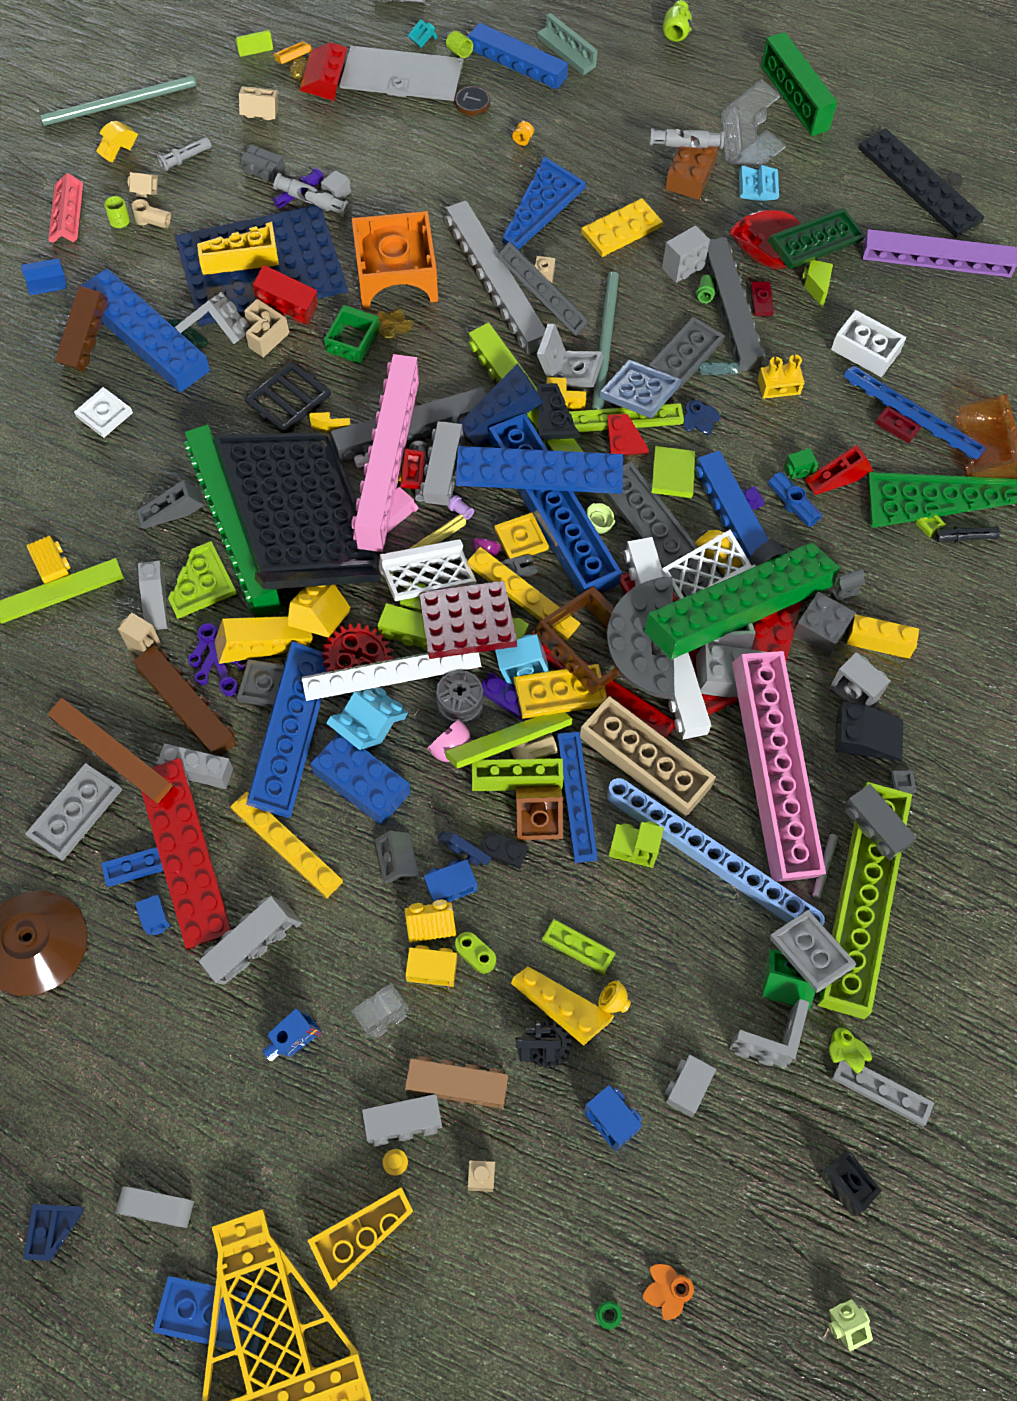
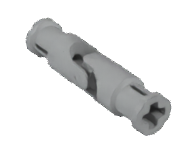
(679, 138)
(321, 199)

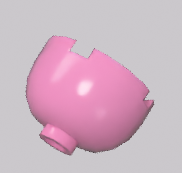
(453, 737)

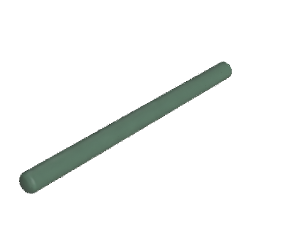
(118, 100)
(606, 337)

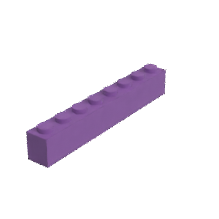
(940, 253)

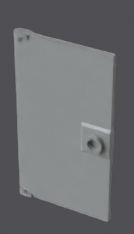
(401, 73)

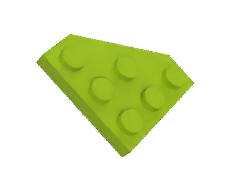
(200, 582)

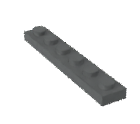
(543, 289)

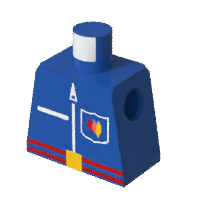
(298, 1028)

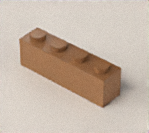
(457, 1083)

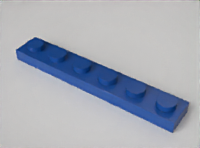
(577, 798)

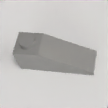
(153, 594)

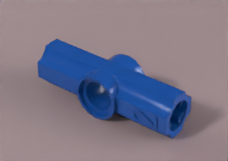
(801, 506)

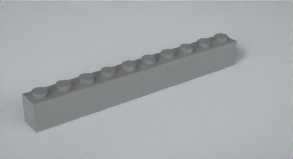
(496, 276)

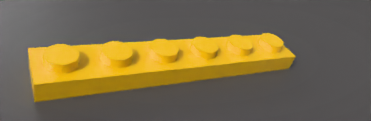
(520, 591)
(288, 847)

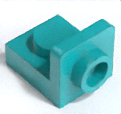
(422, 32)

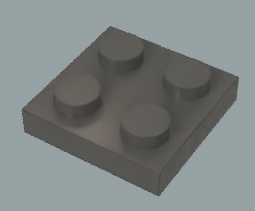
(260, 683)

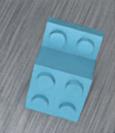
(367, 717)

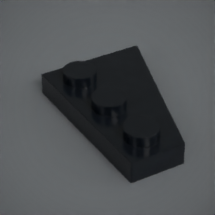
(553, 415)

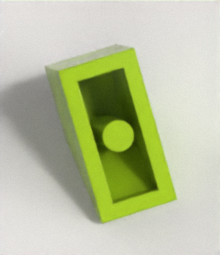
(817, 279)

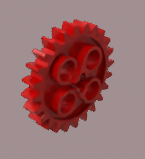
(363, 640)

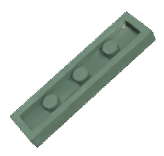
(567, 47)

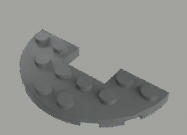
(631, 646)

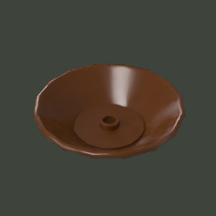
(55, 944)

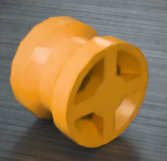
(523, 133)

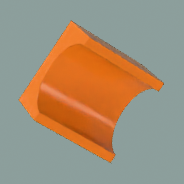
(394, 252)

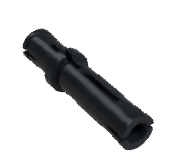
(945, 534)

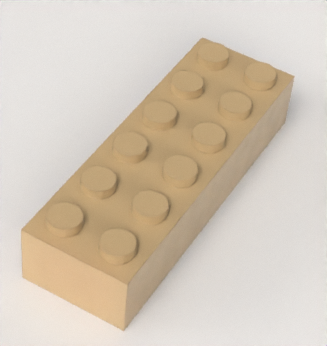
(647, 757)

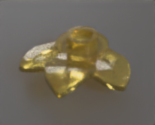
(298, 67)
(393, 323)

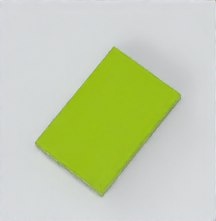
(673, 472)

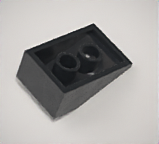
(868, 732)

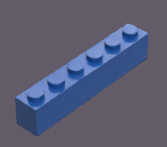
(518, 56)
(730, 502)

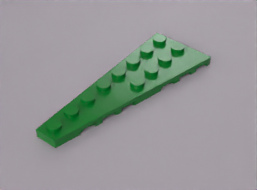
(909, 497)

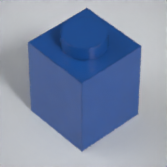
(153, 915)

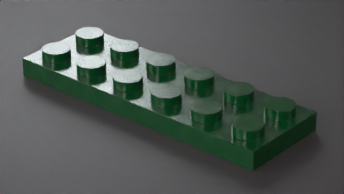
(816, 238)

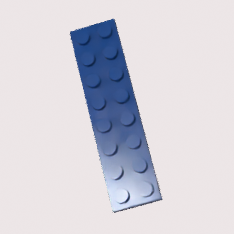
(539, 469)
(287, 735)

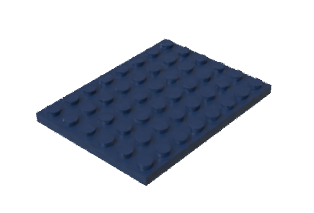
(302, 250)

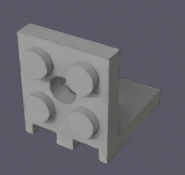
(225, 315)
(564, 364)
(769, 1051)

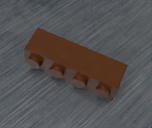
(81, 329)

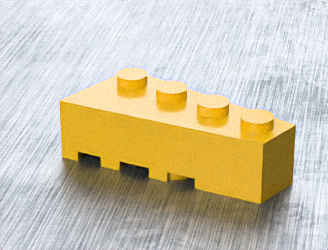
(256, 638)

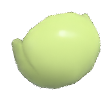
(601, 517)

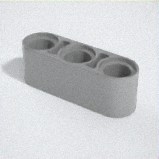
(154, 1207)

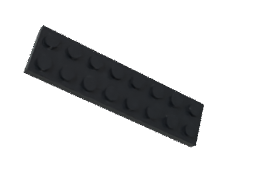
(921, 182)

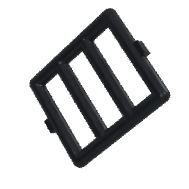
(279, 377)

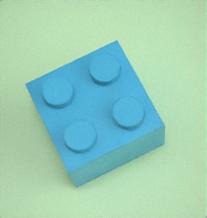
(522, 660)

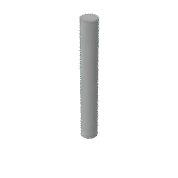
(827, 857)

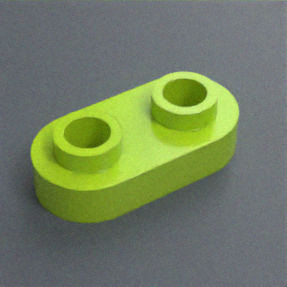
(474, 952)

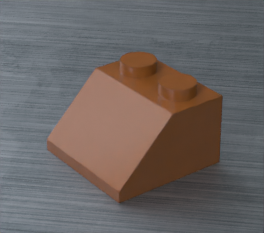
(539, 813)

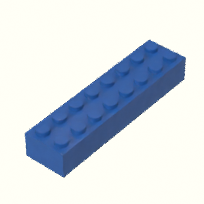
(149, 333)

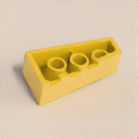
(239, 251)
(353, 1238)

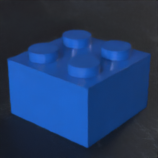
(613, 1117)

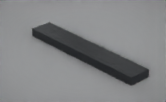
(316, 577)

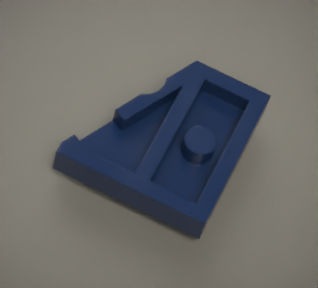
(459, 845)
(49, 1229)

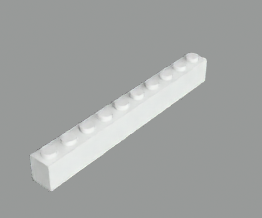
(688, 702)

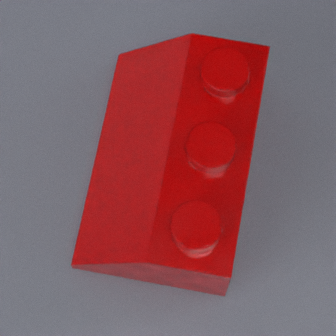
(324, 70)

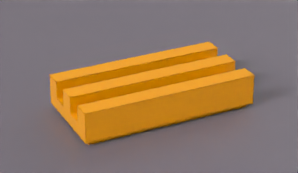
(292, 52)

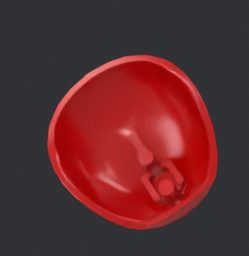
(755, 229)

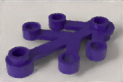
(212, 658)

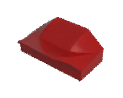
(413, 469)

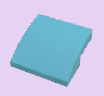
(759, 183)

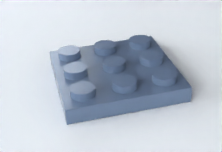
(640, 388)

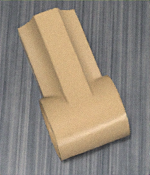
(147, 214)
(535, 749)

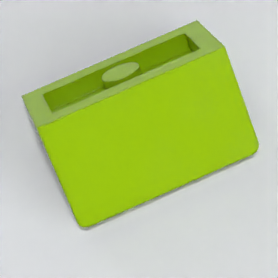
(254, 43)

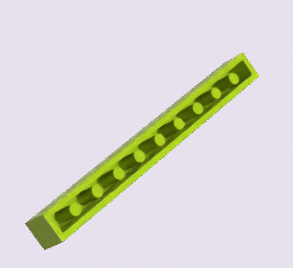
(500, 361)

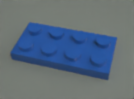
(188, 1312)

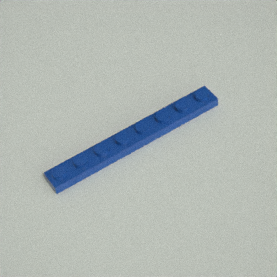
(920, 416)

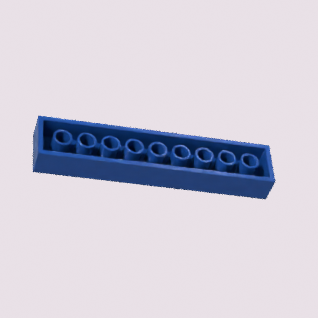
(561, 517)

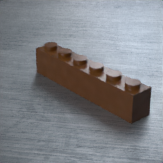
(184, 702)

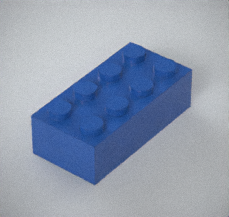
(361, 779)

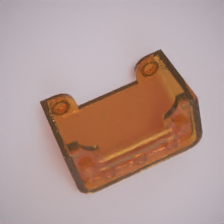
(994, 427)

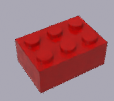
(285, 295)

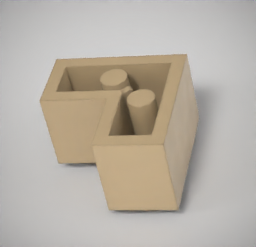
(266, 327)

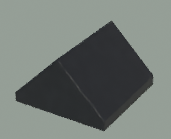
(850, 1183)

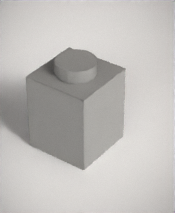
(337, 185)

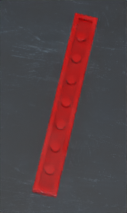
(648, 714)

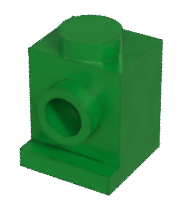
(800, 464)

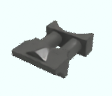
(848, 585)

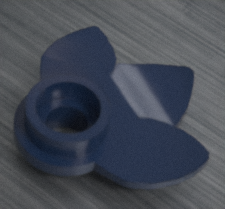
(700, 419)

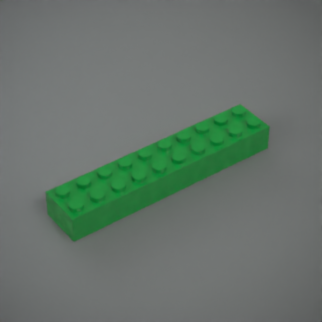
(220, 503)
(740, 600)

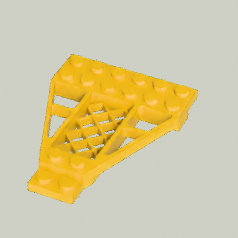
(247, 1247)

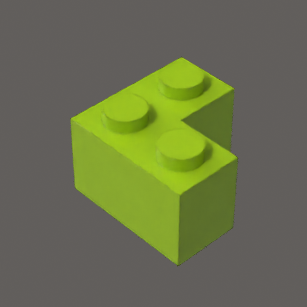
(637, 845)

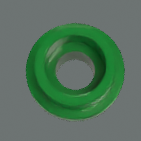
(614, 1307)

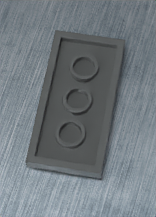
(688, 350)

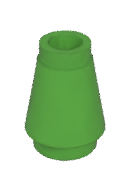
(705, 289)

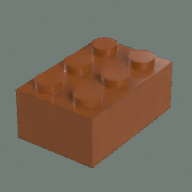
(691, 170)

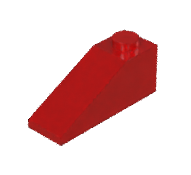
(840, 472)

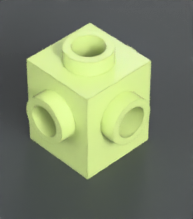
(848, 1319)

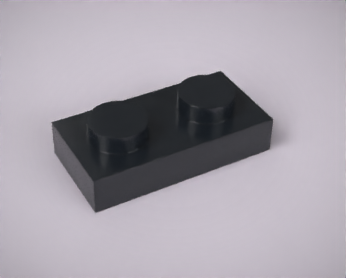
(503, 849)

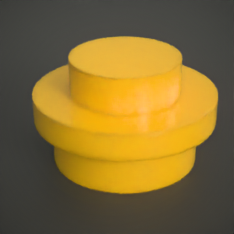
(395, 1162)

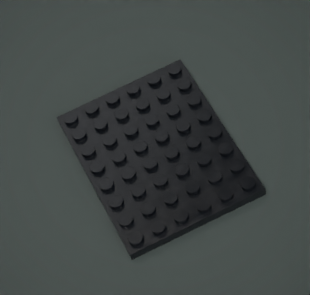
(292, 501)

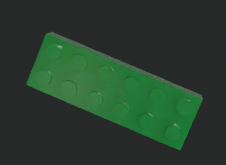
(798, 84)

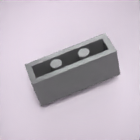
(879, 822)

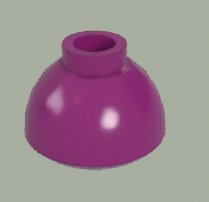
(488, 545)

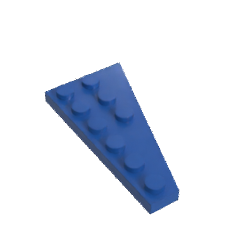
(544, 198)

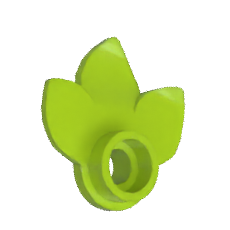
(849, 1049)

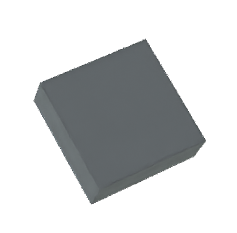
(903, 780)

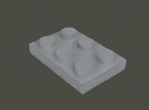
(812, 951)

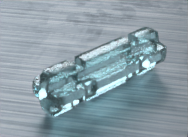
(719, 368)

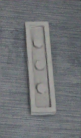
(885, 1092)

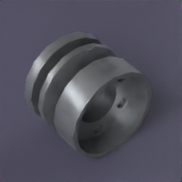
(465, 707)

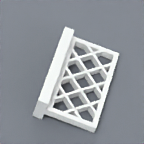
(734, 546)
(422, 558)

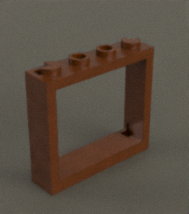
(602, 611)

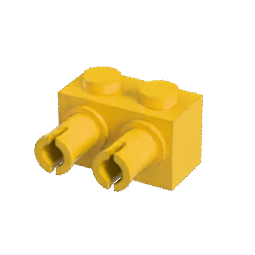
(780, 379)

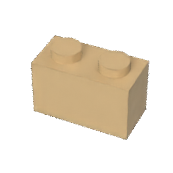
(258, 103)
(138, 634)

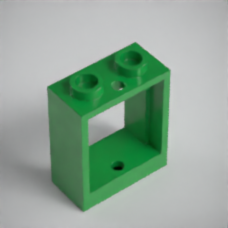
(357, 319)

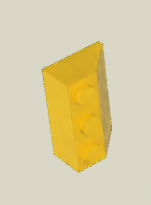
(318, 609)

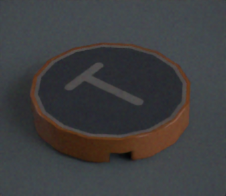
(472, 100)

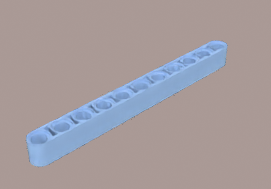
(708, 845)

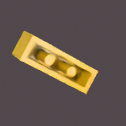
(882, 636)

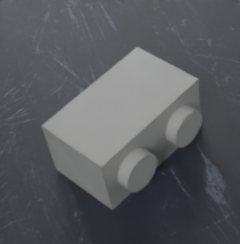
(690, 1085)

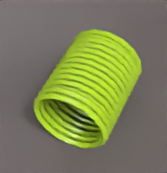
(459, 44)
(116, 212)

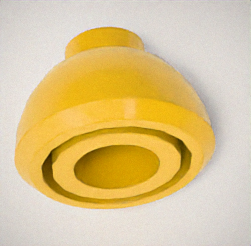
(614, 998)

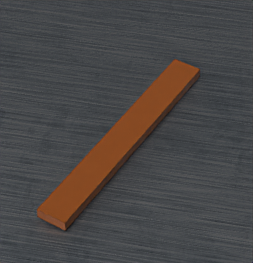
(110, 750)

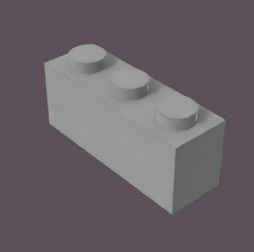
(199, 766)
(402, 1120)

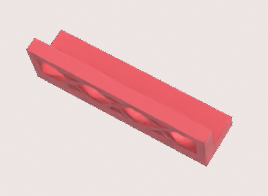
(66, 208)

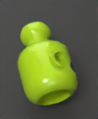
(677, 22)

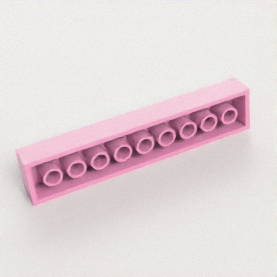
(386, 453)
(778, 767)

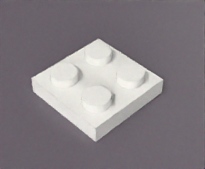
(103, 412)

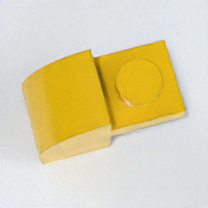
(115, 136)
(574, 399)
(725, 544)

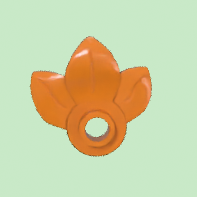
(663, 1291)

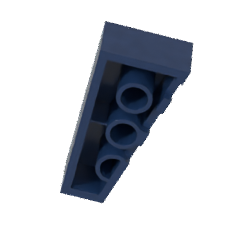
(508, 399)

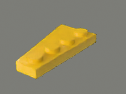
(565, 1007)

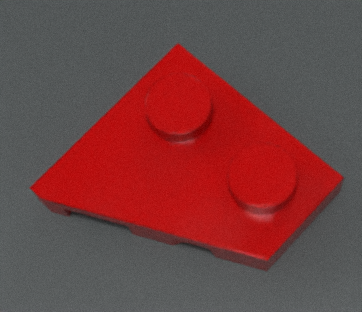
(624, 436)

